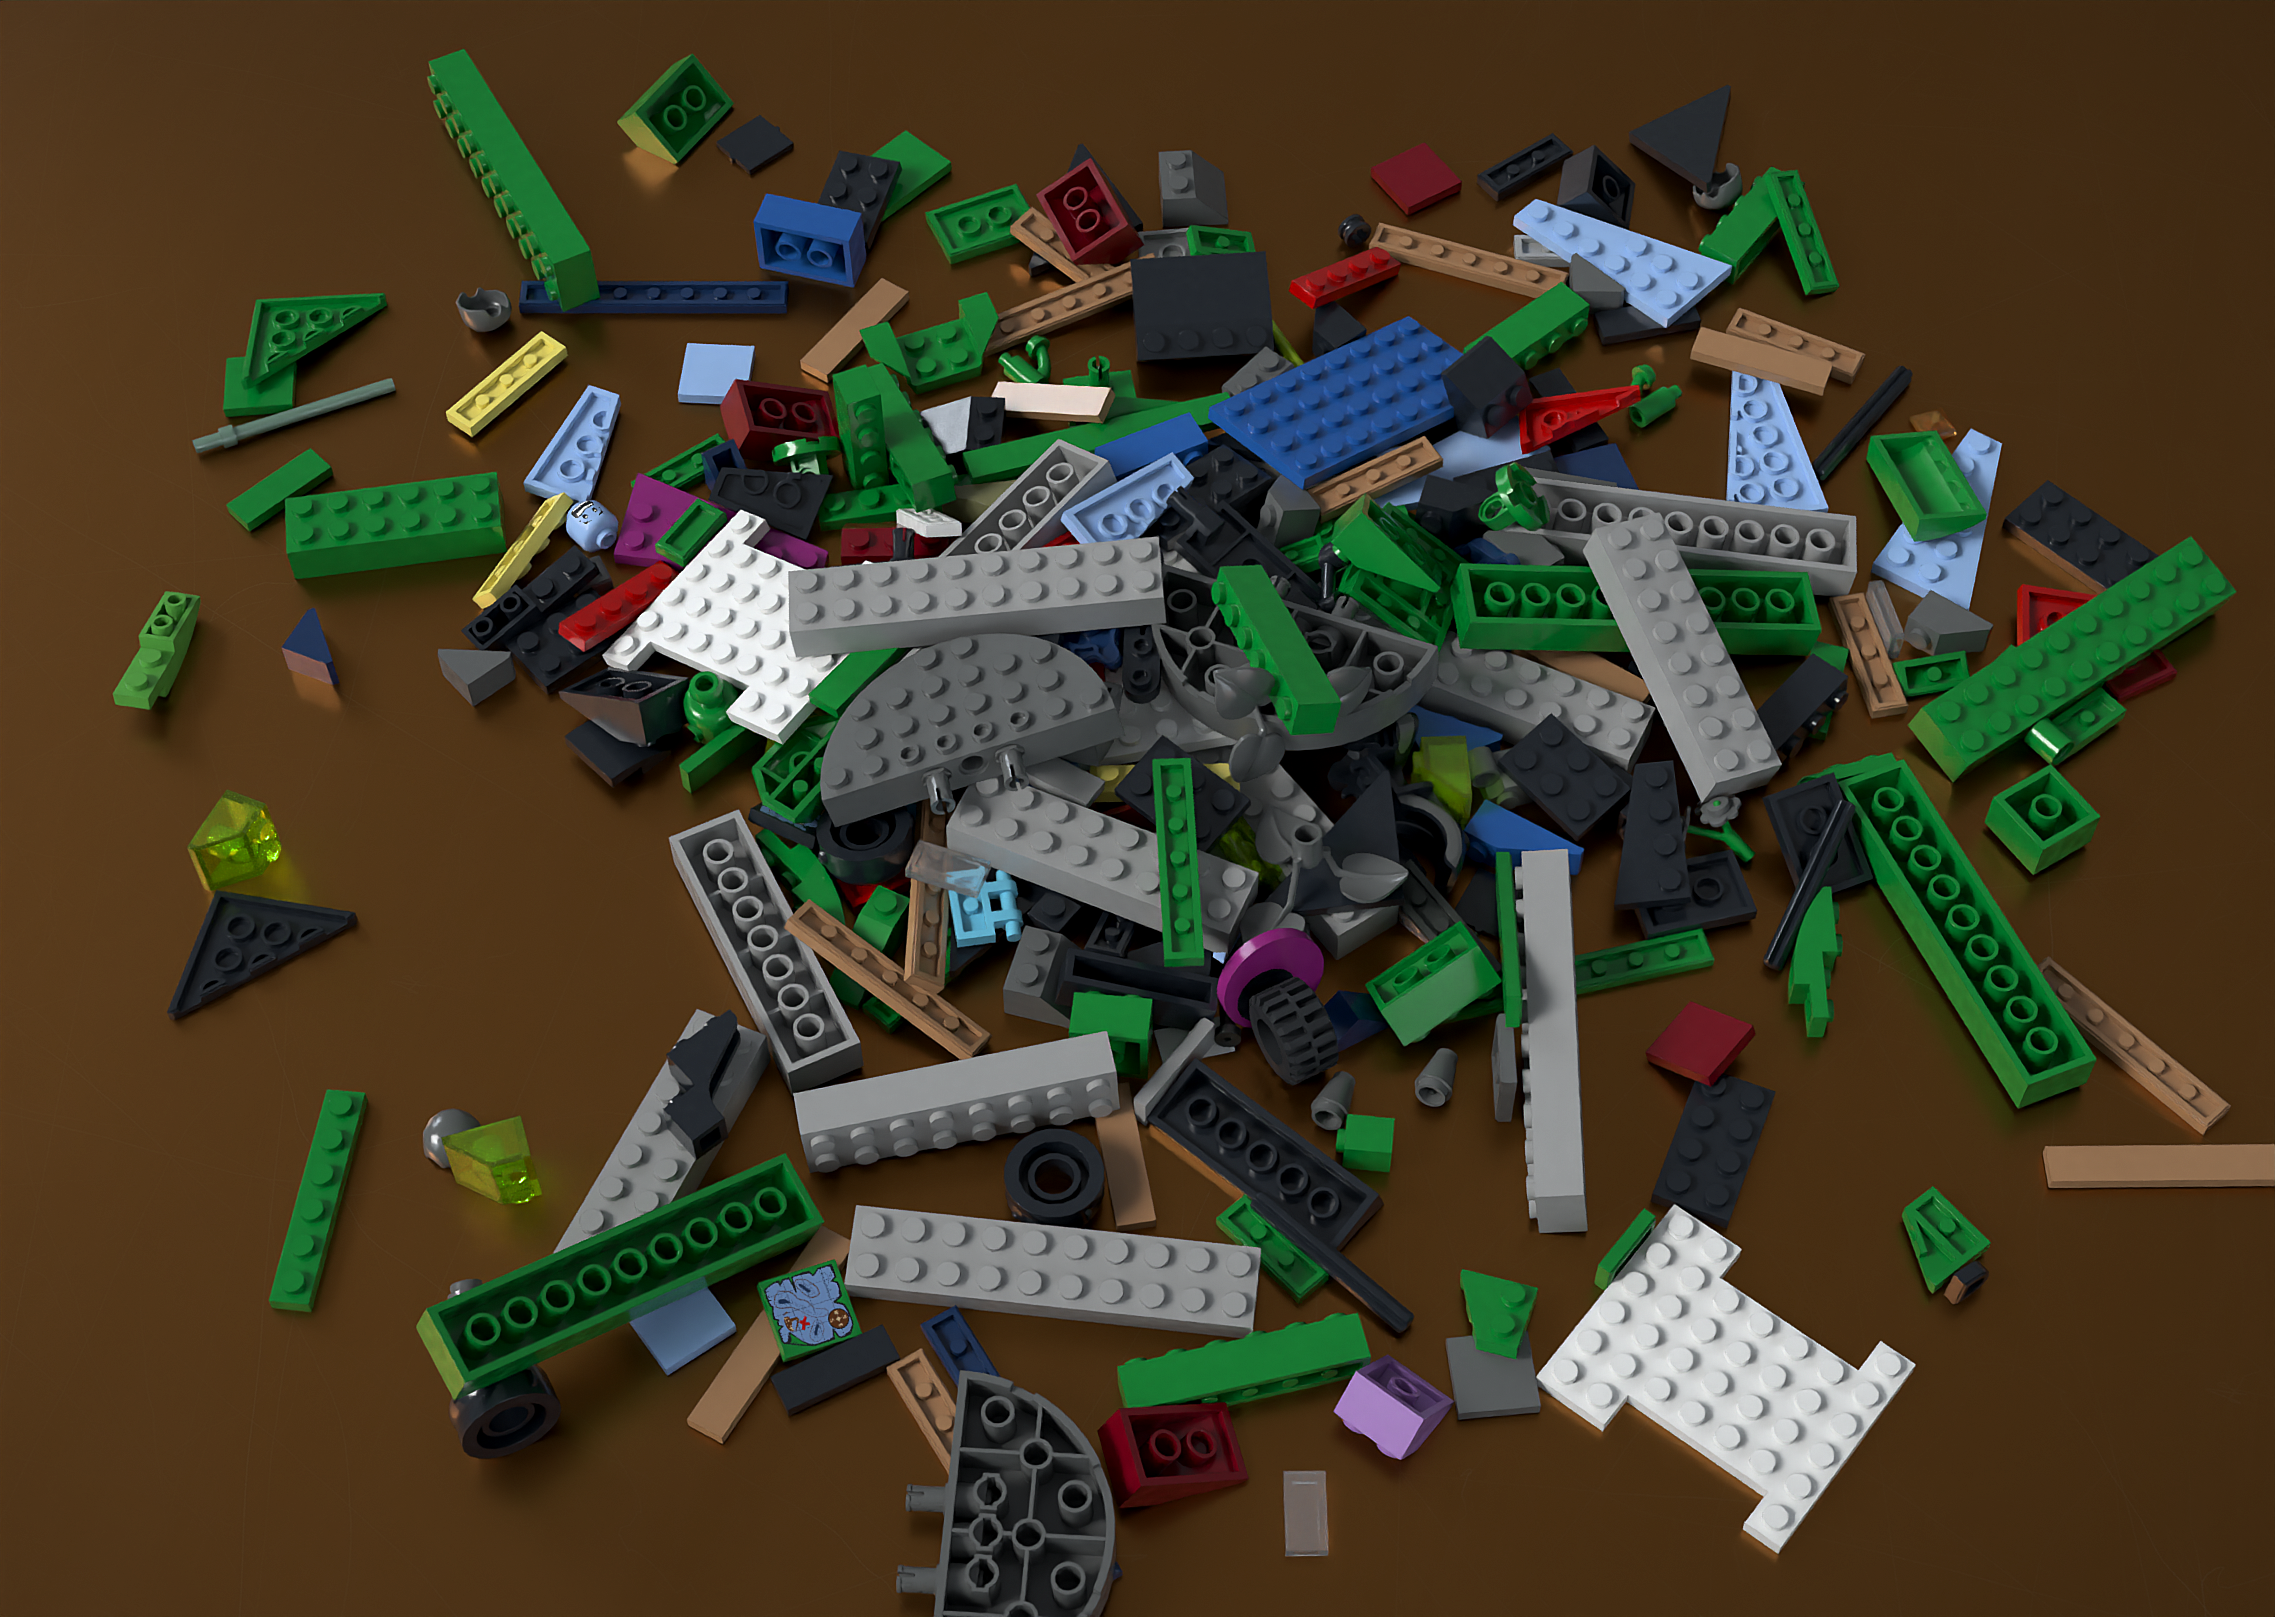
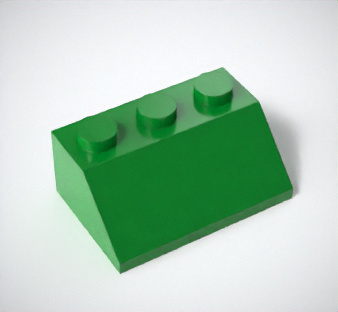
(676, 110)
(1433, 984)

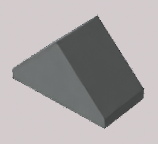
(1594, 286)
(476, 672)

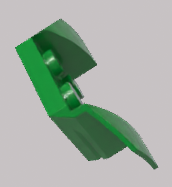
(939, 353)

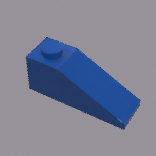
(1500, 830)

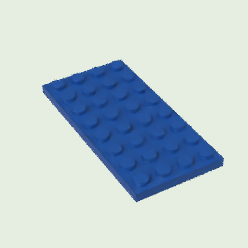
(1344, 403)

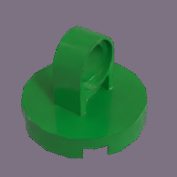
(807, 456)
(1516, 499)

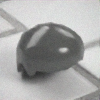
(1724, 192)
(484, 310)
(444, 1124)

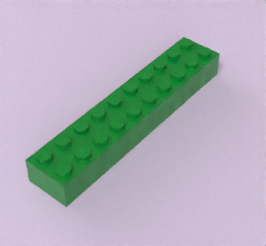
(513, 181)
(1568, 612)
(2071, 658)
(1965, 937)
(617, 1276)

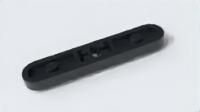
(1141, 664)

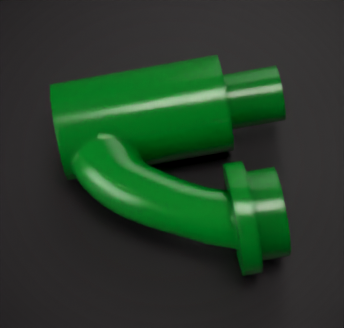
(1021, 371)
(1654, 404)

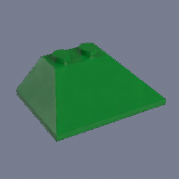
(1402, 606)

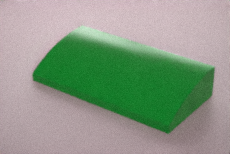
(1924, 484)

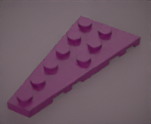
(658, 506)

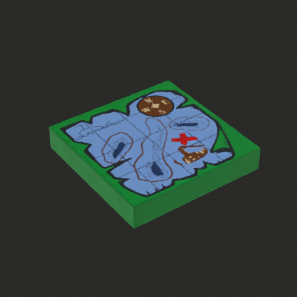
(809, 1310)

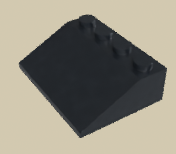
(1201, 306)

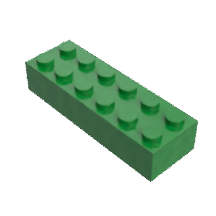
(395, 525)

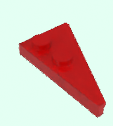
(1560, 415)
(2042, 607)

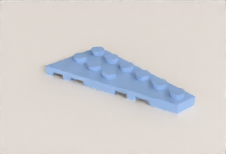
(1656, 275)
(1766, 450)
(1949, 562)

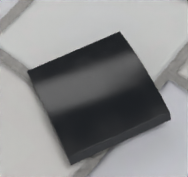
(611, 757)

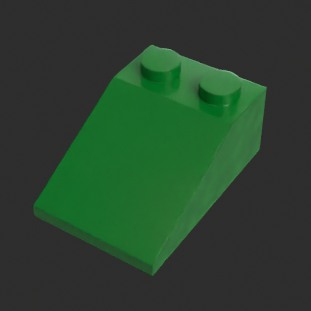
(1382, 546)

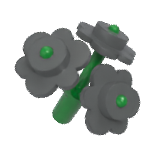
(1717, 814)

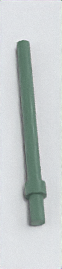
(230, 435)

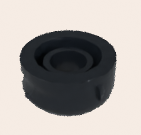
(867, 849)
(1053, 1155)
(506, 1414)

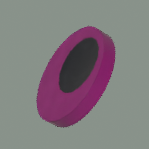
(1265, 963)

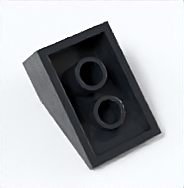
(966, 426)
(631, 703)

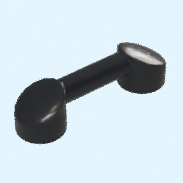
(1329, 564)

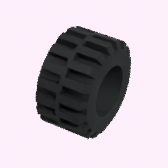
(1293, 1030)

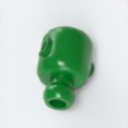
(707, 705)

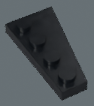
(1653, 847)

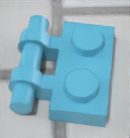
(973, 916)

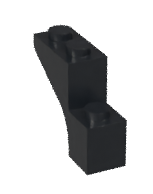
(700, 1068)

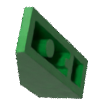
(882, 925)

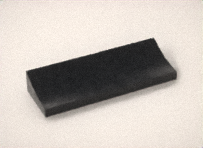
(1262, 1153)

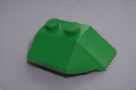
(791, 772)

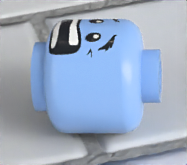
(591, 525)

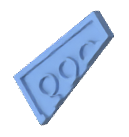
(577, 450)
(1129, 505)

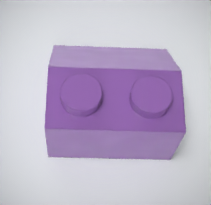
(1392, 1407)

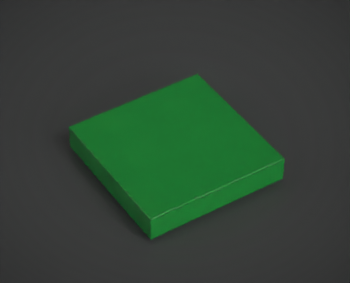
(267, 397)

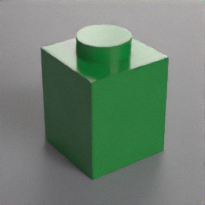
(1366, 1142)

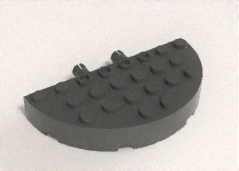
(1199, 642)
(959, 719)
(1020, 1509)

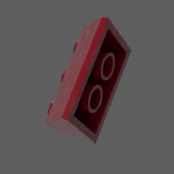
(1089, 217)
(875, 543)

